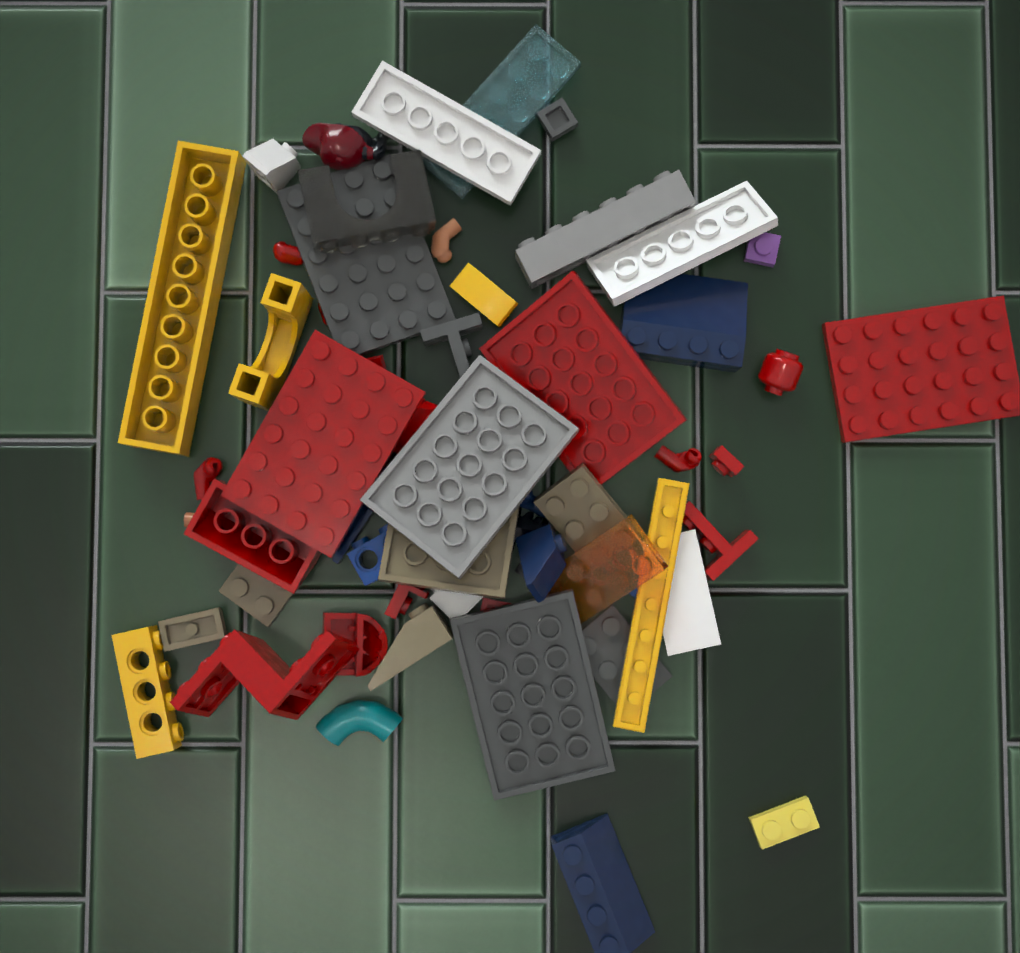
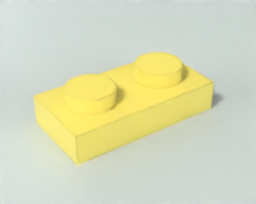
(784, 822)

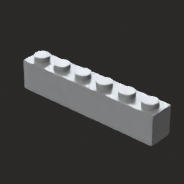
(595, 232)

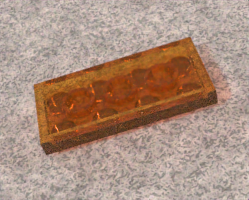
(609, 567)

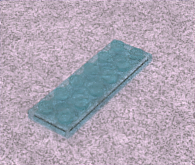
(516, 91)

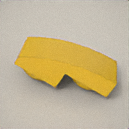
(483, 294)

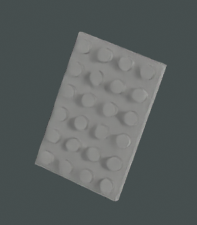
(469, 466)

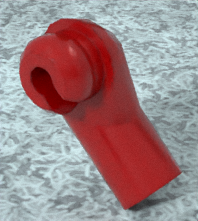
(205, 474)

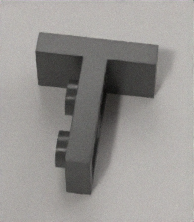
(453, 331)

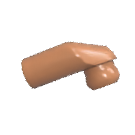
(441, 239)

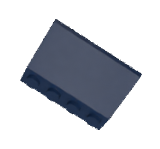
(689, 322)

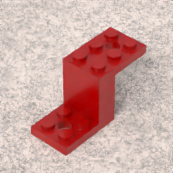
(264, 674)

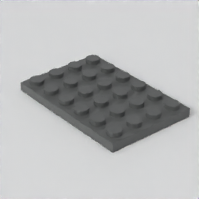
(373, 291)
(532, 694)

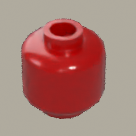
(780, 371)

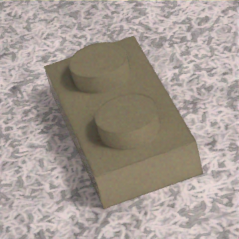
(192, 629)

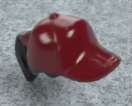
(343, 145)

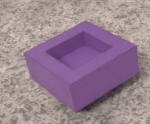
(762, 249)

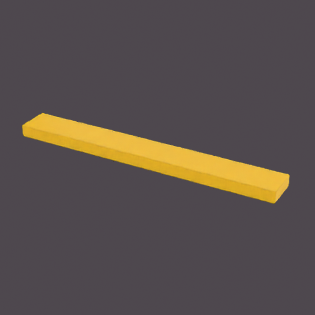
(650, 609)

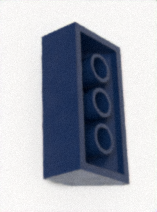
(602, 886)

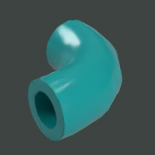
(358, 716)

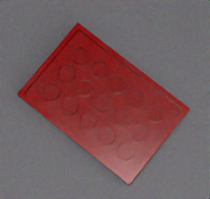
(922, 369)
(588, 373)
(323, 443)

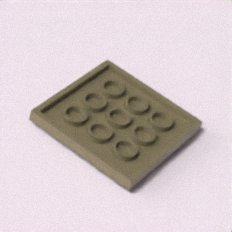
(487, 576)

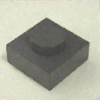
(557, 119)

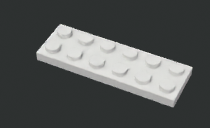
(446, 133)
(681, 243)

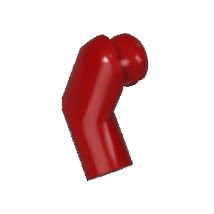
(287, 254)
(681, 461)

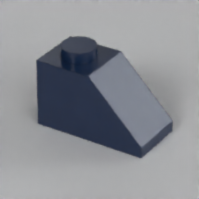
(541, 559)

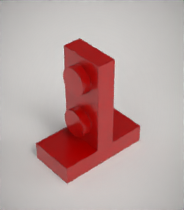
(715, 542)

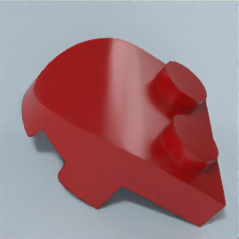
(365, 634)

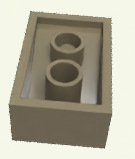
(415, 640)

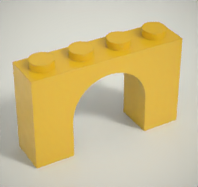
(288, 310)

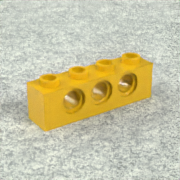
(147, 738)

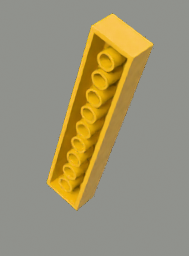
(183, 299)

